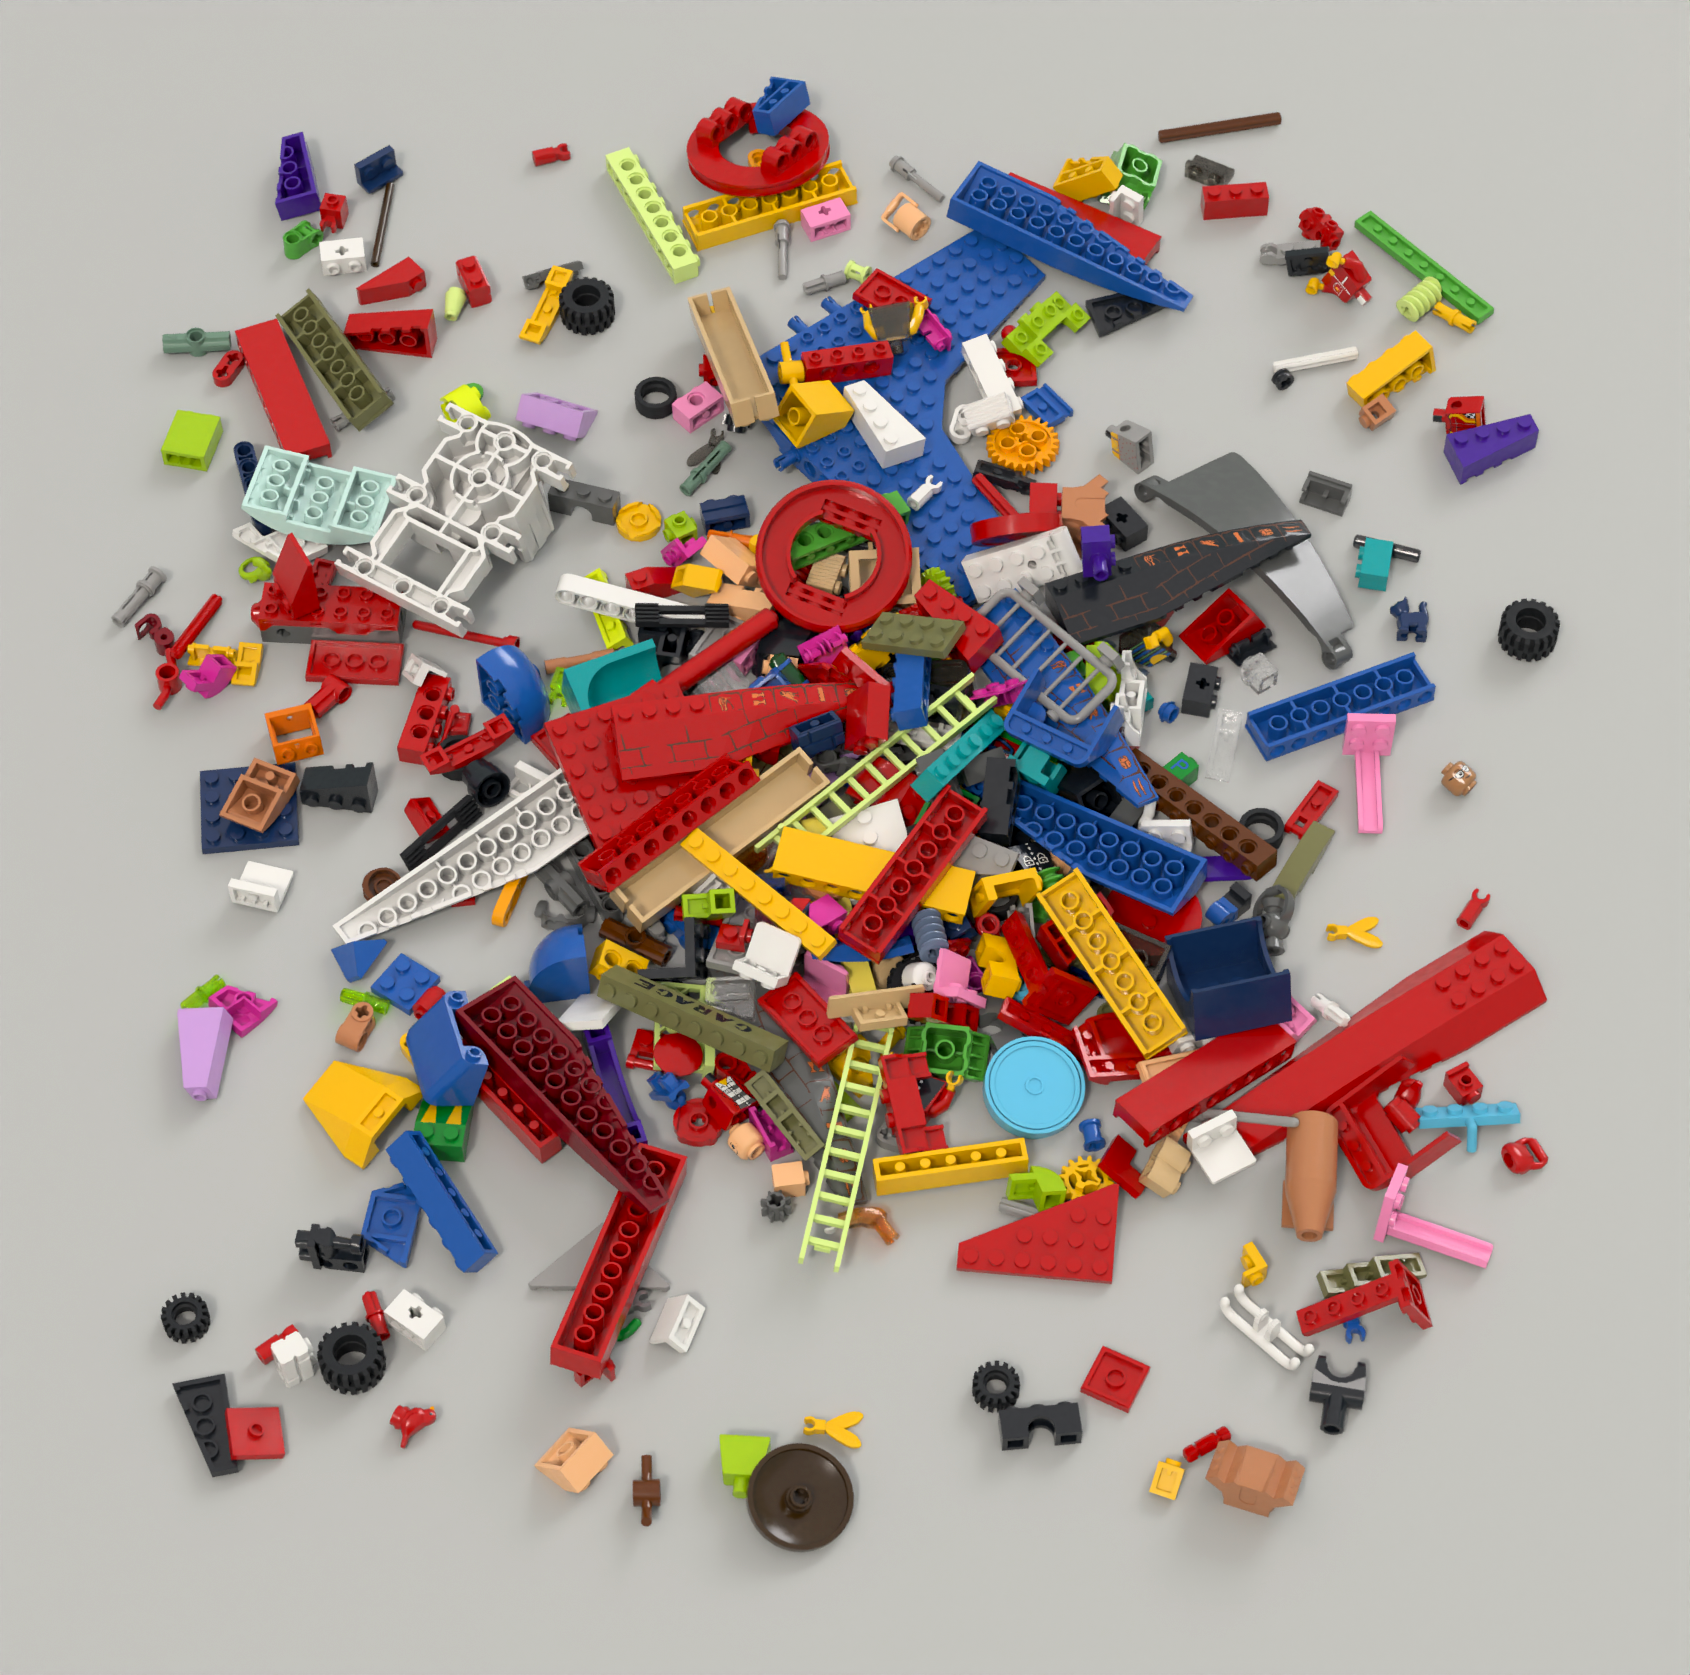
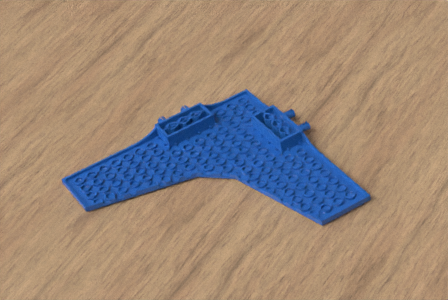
(972, 292)

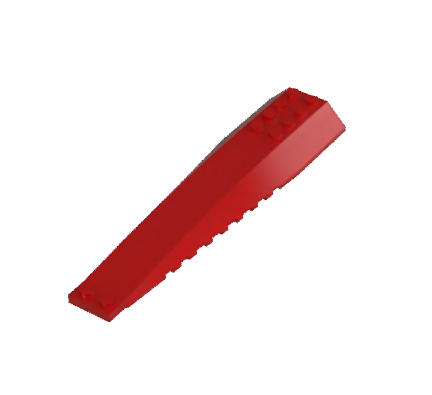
(1422, 1017)

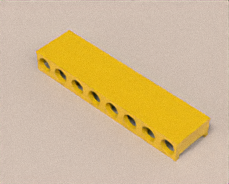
(760, 214)
(855, 868)
(1112, 964)

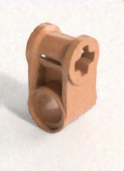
(356, 1027)

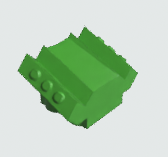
(1138, 170)
(950, 1049)

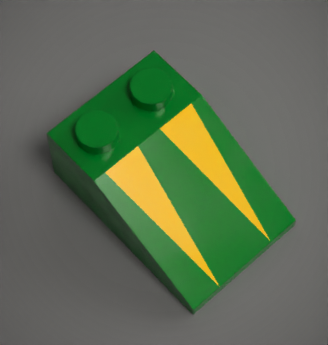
(445, 1129)

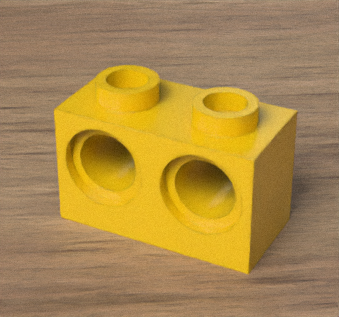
(615, 955)

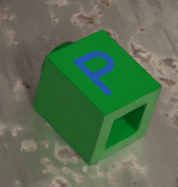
(1183, 768)

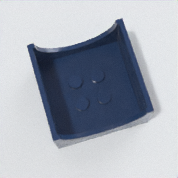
(1227, 979)

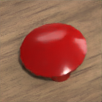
(678, 1054)

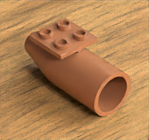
(1310, 1175)

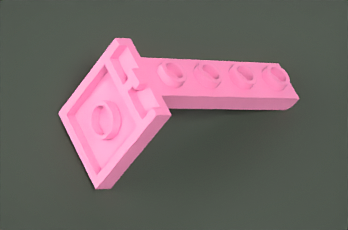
(1367, 739)
(1423, 1232)

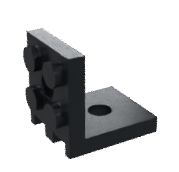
(696, 952)

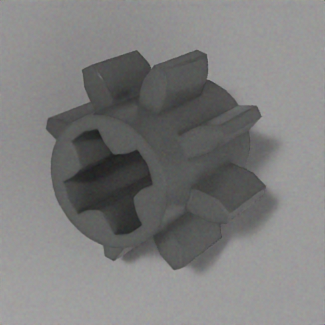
(776, 1206)

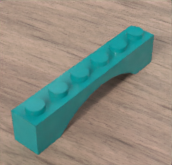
(958, 756)

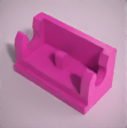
(775, 1142)

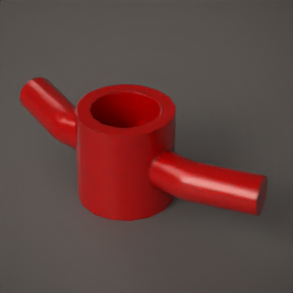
(167, 679)

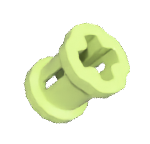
(852, 267)

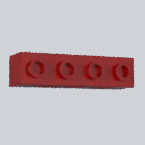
(848, 362)
(425, 718)

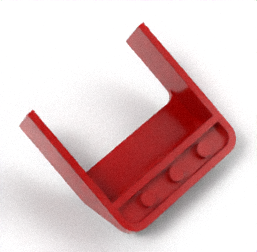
(1372, 1139)

